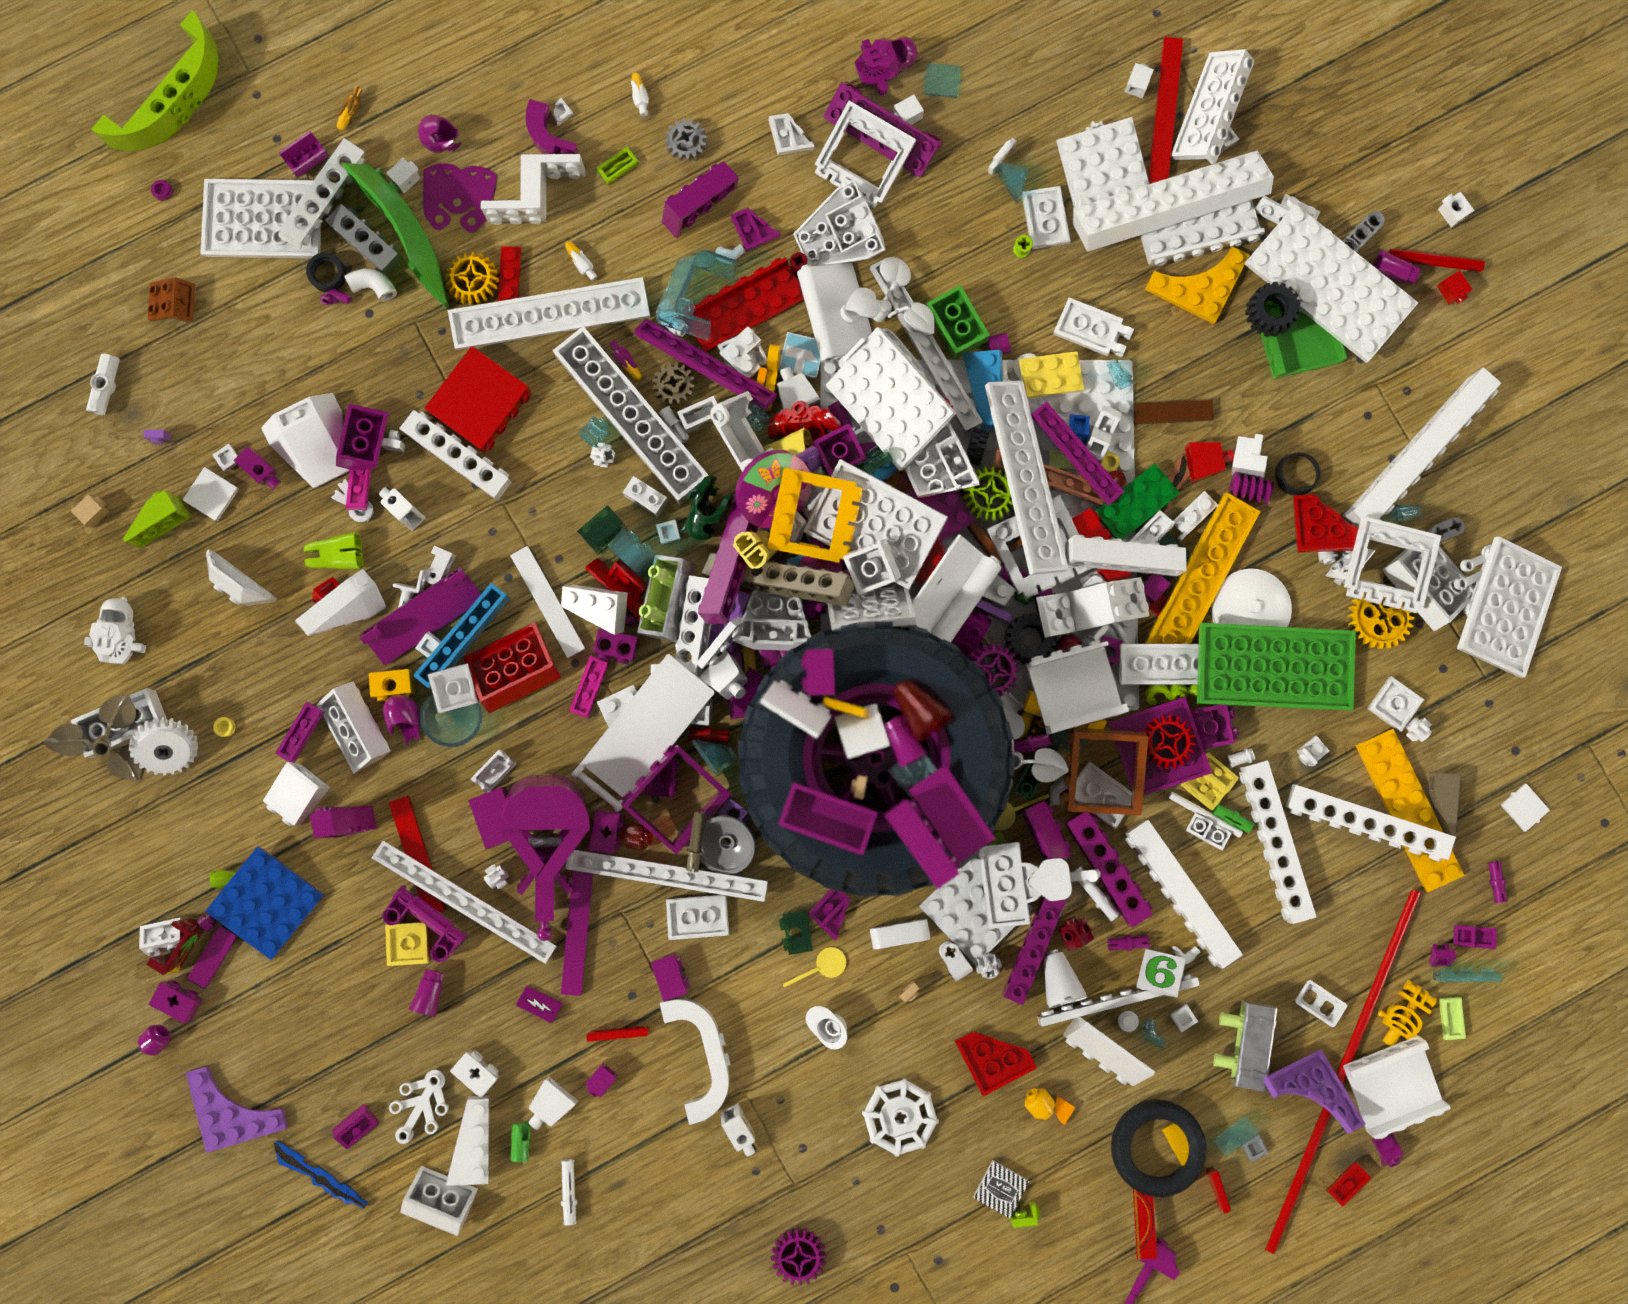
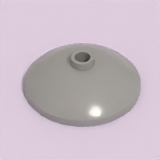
(722, 855)

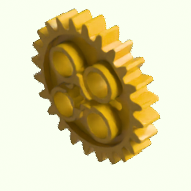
(1365, 626)

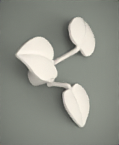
(864, 300)
(1047, 763)

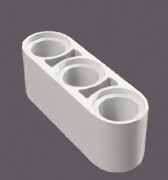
(900, 933)

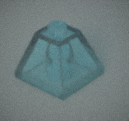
(715, 755)

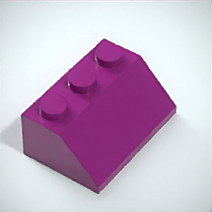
(361, 438)
(1046, 831)

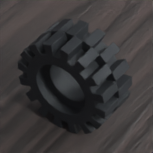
(977, 446)

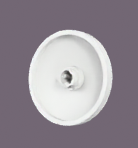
(1252, 599)

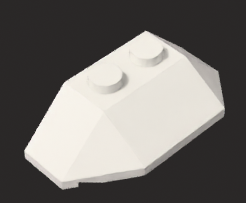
(235, 583)

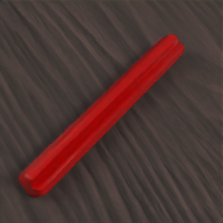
(1439, 260)

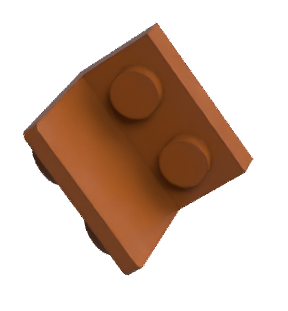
(171, 300)

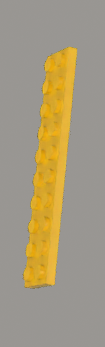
(1204, 572)

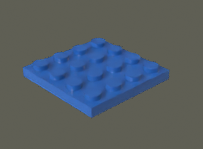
(264, 902)

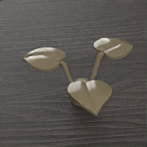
(116, 711)

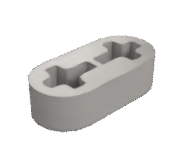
(1444, 527)

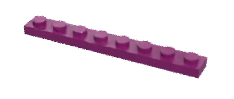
(704, 363)

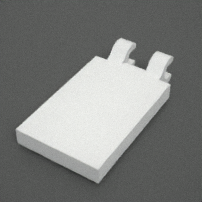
(1092, 328)

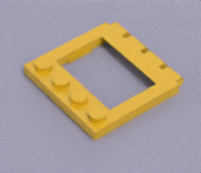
(786, 508)

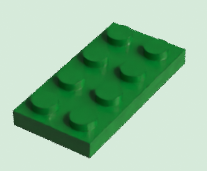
(1138, 502)

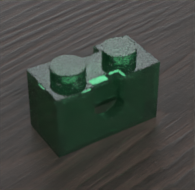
(803, 942)

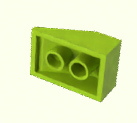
(156, 518)

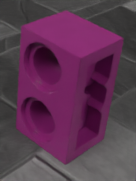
(617, 642)

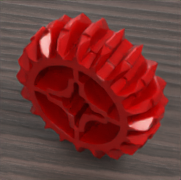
(1184, 732)

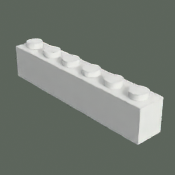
(1125, 556)

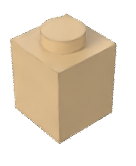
(90, 510)

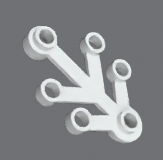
(1474, 577)
(421, 1104)

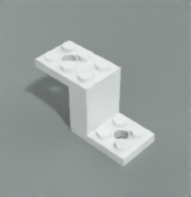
(534, 174)
(1093, 607)

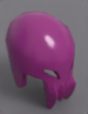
(437, 134)
(400, 710)

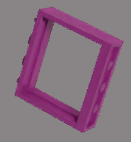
(709, 809)

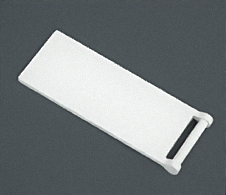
(645, 729)

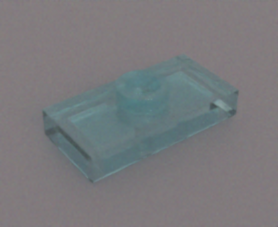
(1235, 1136)

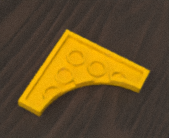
(1201, 293)

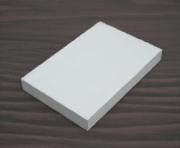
(1046, 217)
(1100, 788)
(697, 917)

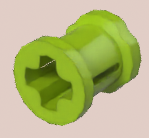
(1017, 249)

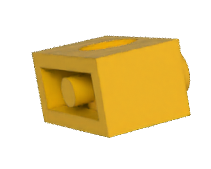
(380, 680)

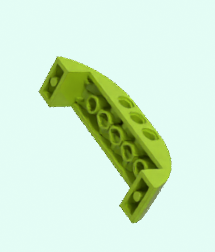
(172, 99)

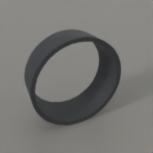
(1284, 485)

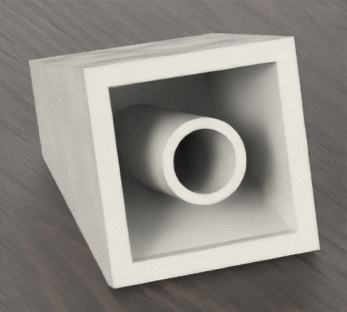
(295, 793)

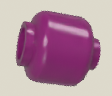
(153, 1040)

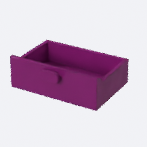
(488, 816)

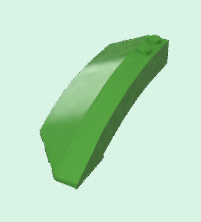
(412, 235)

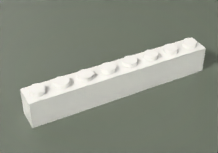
(1183, 894)

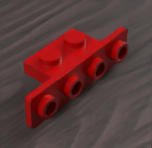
(620, 579)

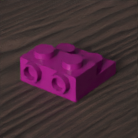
(1215, 725)

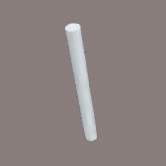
(1197, 809)

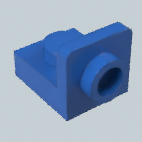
(1080, 426)

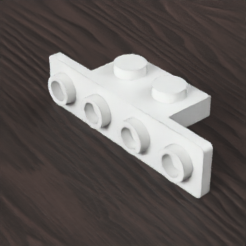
(1275, 212)

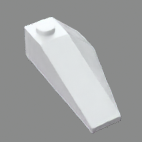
(349, 602)

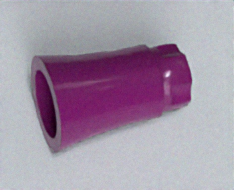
(1396, 268)
(903, 742)
(428, 993)

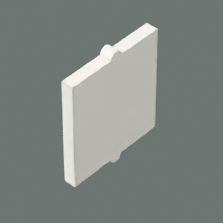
(1525, 807)

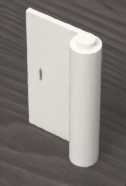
(825, 293)
(954, 589)

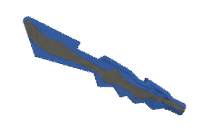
(320, 1177)

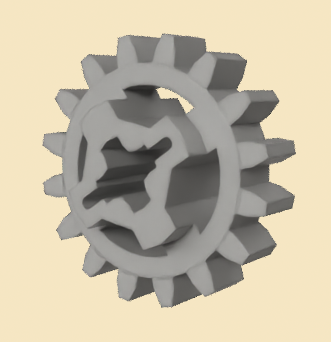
(691, 134)

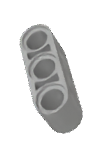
(1365, 229)

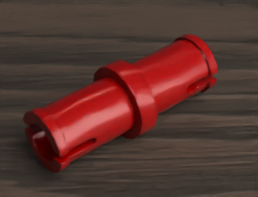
(709, 735)

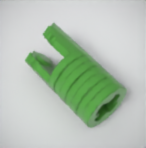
(520, 1142)

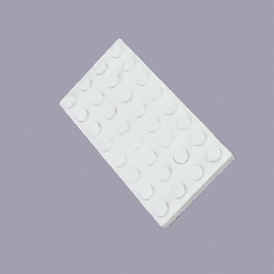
(1332, 283)

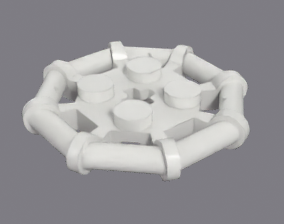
(906, 1106)

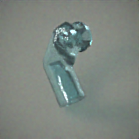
(1150, 1033)

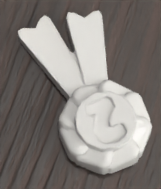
(356, 515)

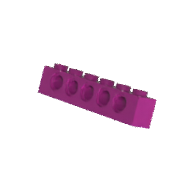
(1133, 915)
(1032, 950)

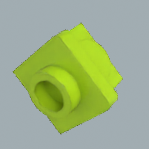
(1025, 1219)

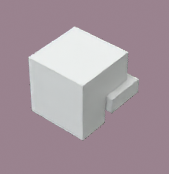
(1249, 458)

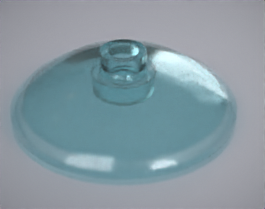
(437, 729)

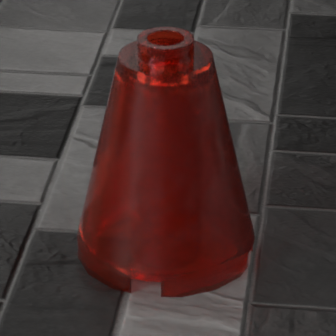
(920, 710)

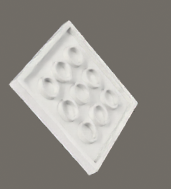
(1102, 162)
(962, 912)

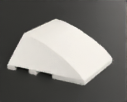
(942, 466)
(773, 623)

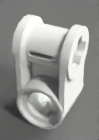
(956, 963)

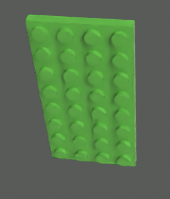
(1276, 666)

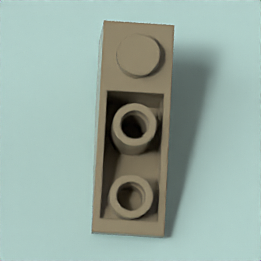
(1444, 796)

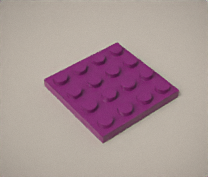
(1158, 777)

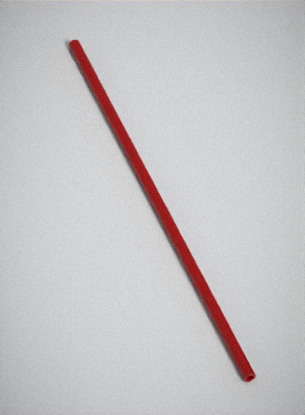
(1348, 1057)

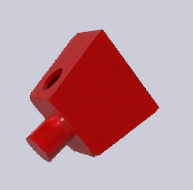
(1206, 459)

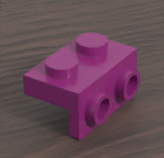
(303, 154)
(664, 783)

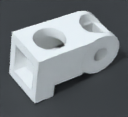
(440, 565)

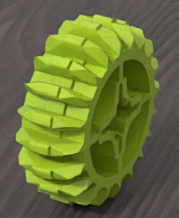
(982, 493)

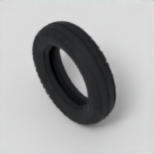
(1121, 1148)

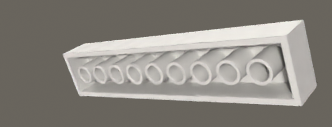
(1172, 200)
(630, 414)
(1424, 447)

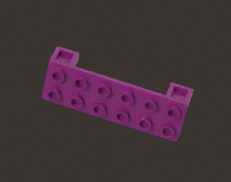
(923, 148)
(421, 614)

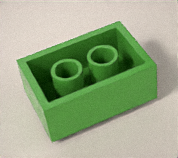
(957, 322)

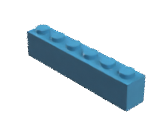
(464, 633)

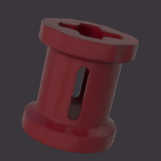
(795, 259)

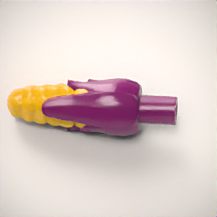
(625, 359)

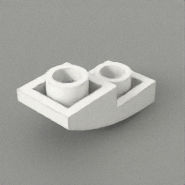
(1208, 831)

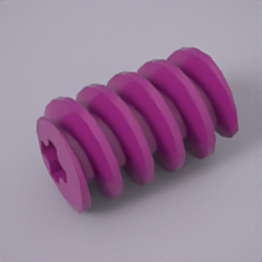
(1251, 487)

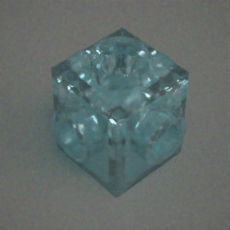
(756, 418)

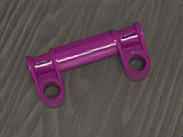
(405, 902)

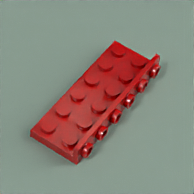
(749, 302)

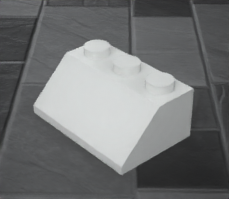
(796, 708)
(436, 1203)

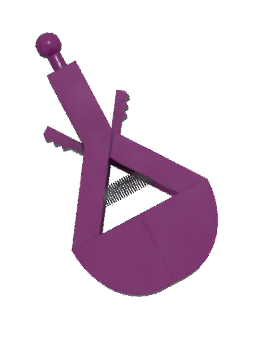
(544, 804)

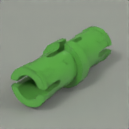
(1233, 818)

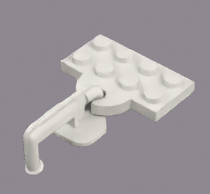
(1011, 889)

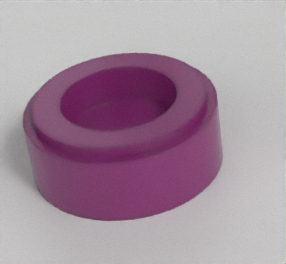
(161, 190)

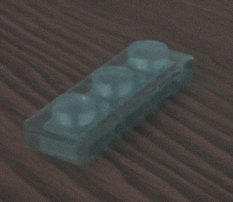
(1467, 975)

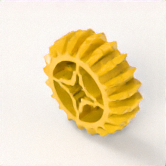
(456, 275)

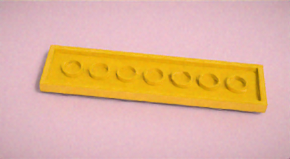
(1407, 801)

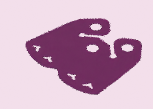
(457, 184)

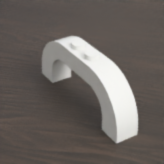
(690, 1010)

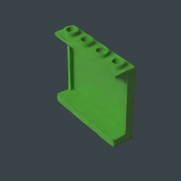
(1301, 347)

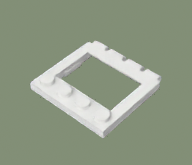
(876, 129)
(1009, 530)
(1397, 536)

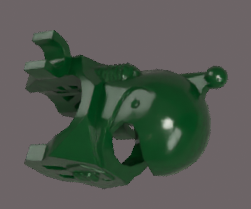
(702, 512)

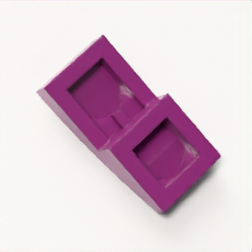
(1474, 936)

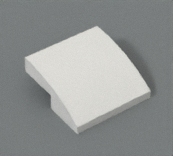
(860, 734)

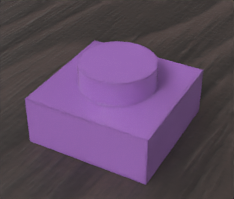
(157, 437)

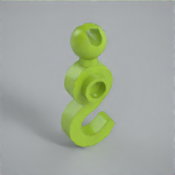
(1173, 692)

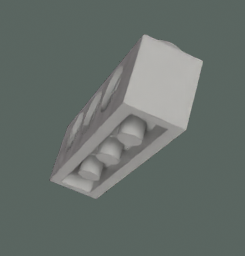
(339, 221)

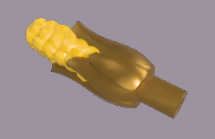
(349, 108)

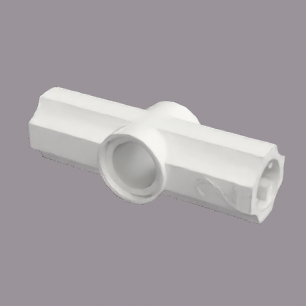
(99, 396)

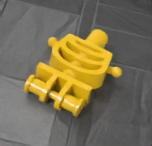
(1395, 1031)

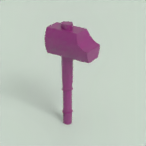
(1164, 1263)

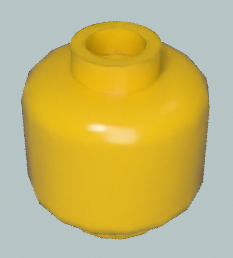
(1039, 1103)

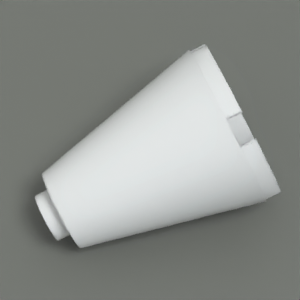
(1061, 981)

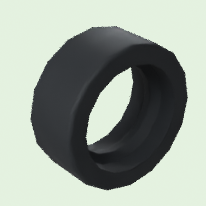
(319, 259)

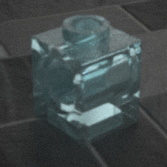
(594, 431)

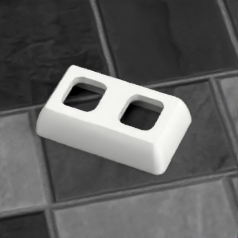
(1322, 996)

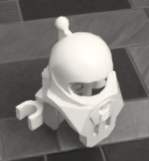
(113, 627)

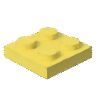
(407, 944)

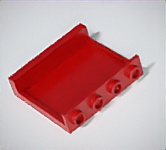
(478, 399)

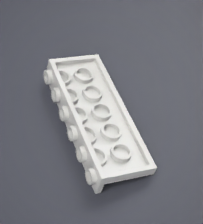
(1213, 106)
(1204, 233)

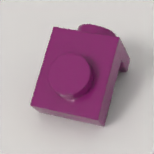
(1388, 1150)

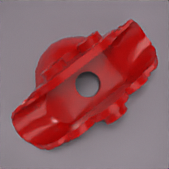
(801, 417)

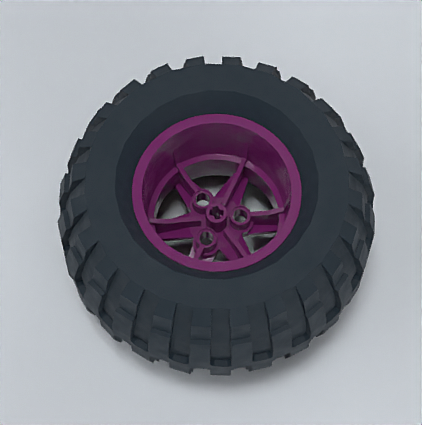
(866, 670)

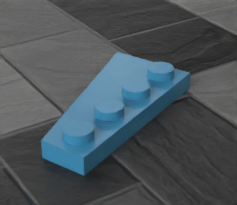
(981, 369)

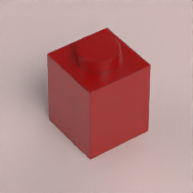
(1455, 288)

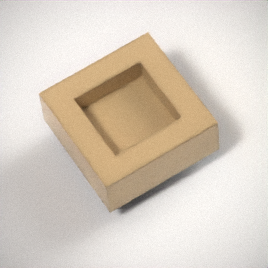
(858, 787)
(909, 992)

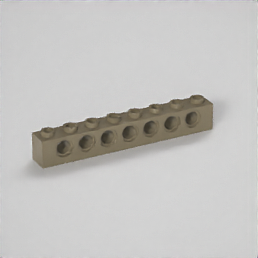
(794, 581)

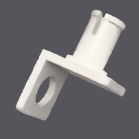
(408, 591)

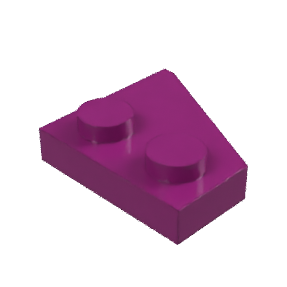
(752, 229)
(830, 911)

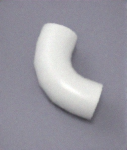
(371, 279)

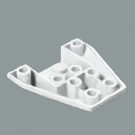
(840, 229)
(309, 437)

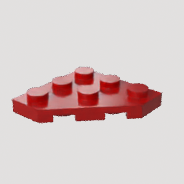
(1320, 527)
(993, 1061)

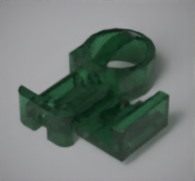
(876, 459)

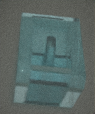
(1013, 178)

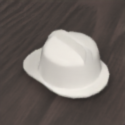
(827, 1026)

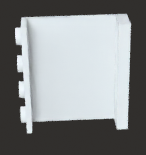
(1075, 687)
(1395, 1088)

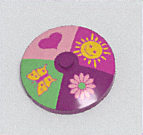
(760, 484)

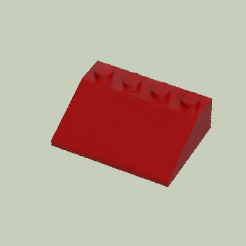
(511, 667)

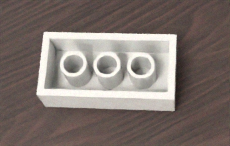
(147, 707)

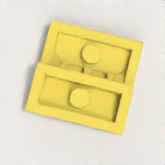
(1212, 787)

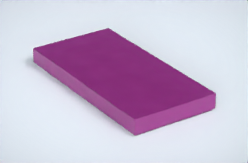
(951, 814)

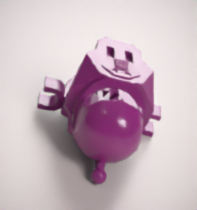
(884, 61)

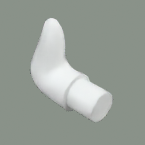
(1190, 955)

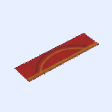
(1144, 1226)

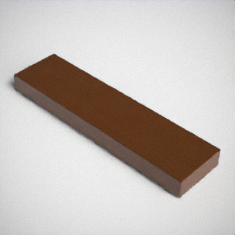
(1173, 412)

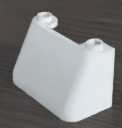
(735, 429)

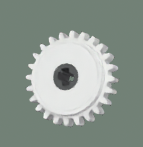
(163, 746)

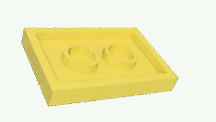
(1051, 374)

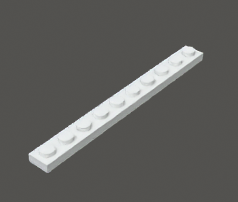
(932, 356)
(667, 875)
(463, 901)

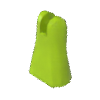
(336, 552)

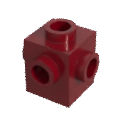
(1076, 933)

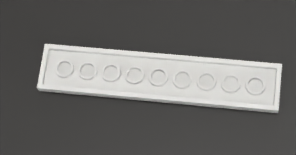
(548, 313)
(1026, 477)

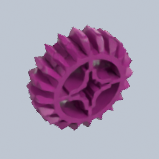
(995, 662)
(799, 1274)

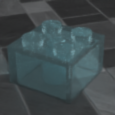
(632, 552)

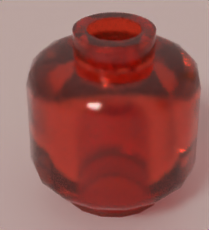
(636, 836)

